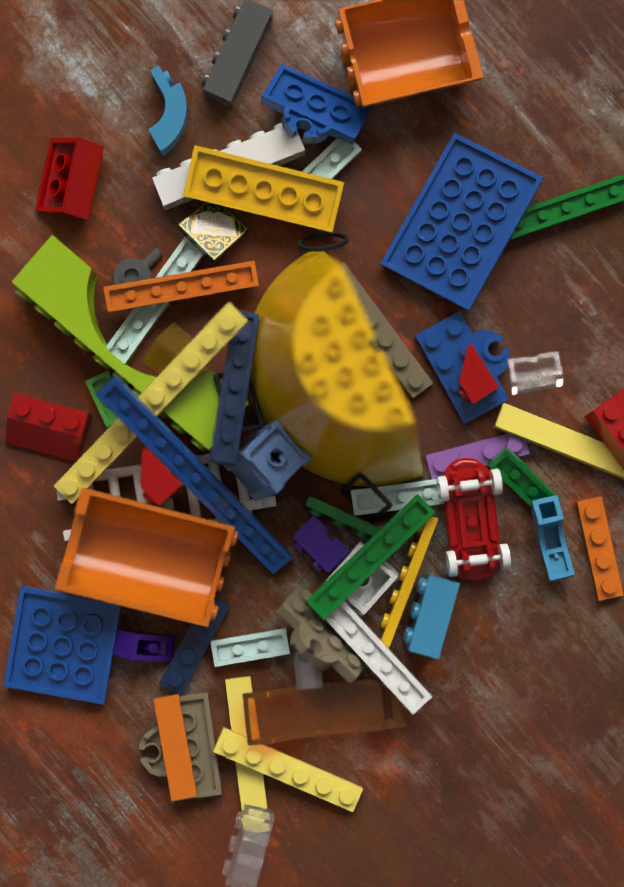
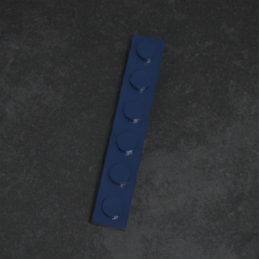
(234, 393)

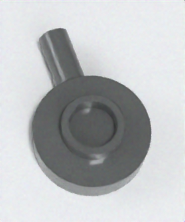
(135, 269)

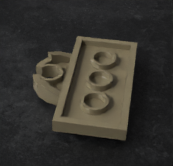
(319, 636)
(201, 743)

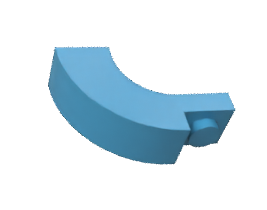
(174, 120)
(551, 539)

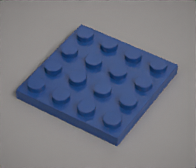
(62, 645)

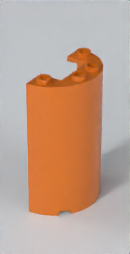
(145, 557)

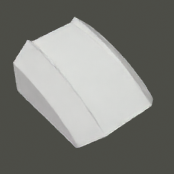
(372, 588)

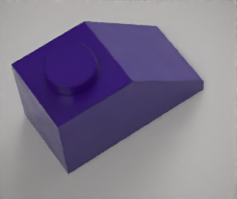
(143, 645)

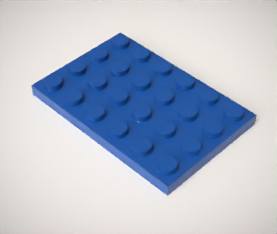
(462, 222)

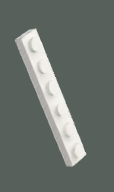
(378, 657)

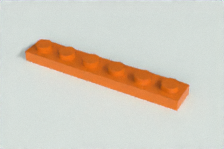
(181, 286)

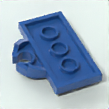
(313, 107)
(446, 349)

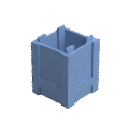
(254, 463)

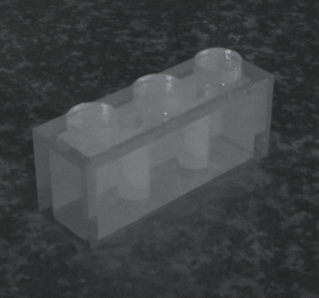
(248, 846)

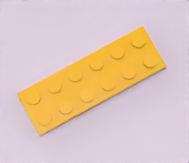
(263, 189)

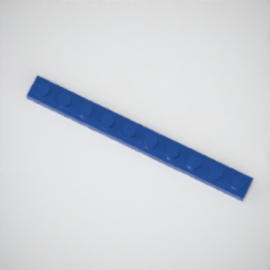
(193, 473)

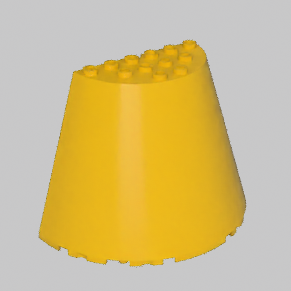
(326, 380)

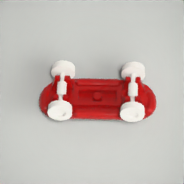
(472, 520)

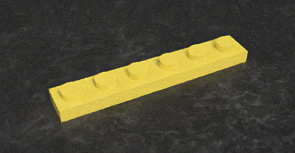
(288, 769)

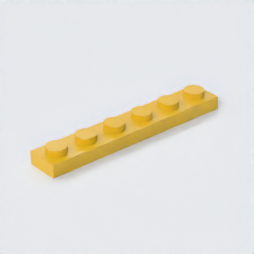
(407, 577)

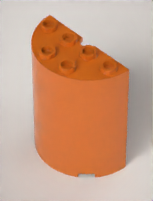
(406, 48)

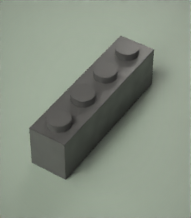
(237, 53)

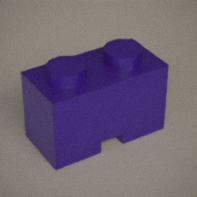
(325, 552)

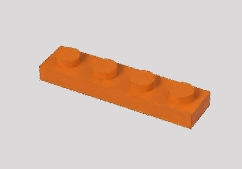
(599, 548)

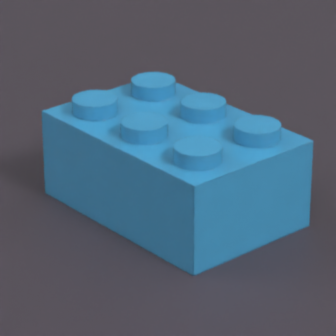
(430, 615)

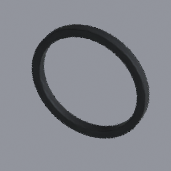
(323, 248)

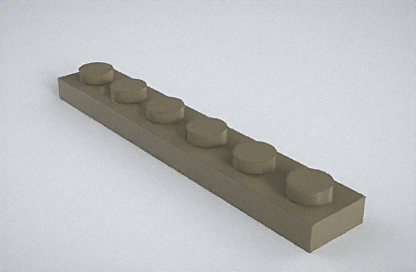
(387, 341)

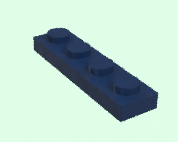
(191, 651)

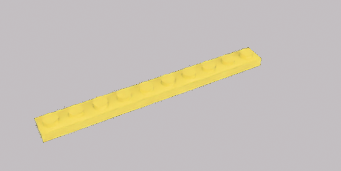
(156, 398)

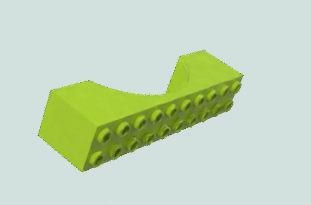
(66, 291)

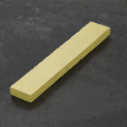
(557, 439)
(249, 780)

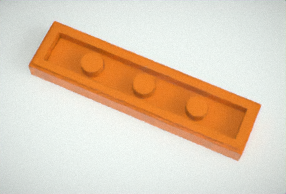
(175, 747)

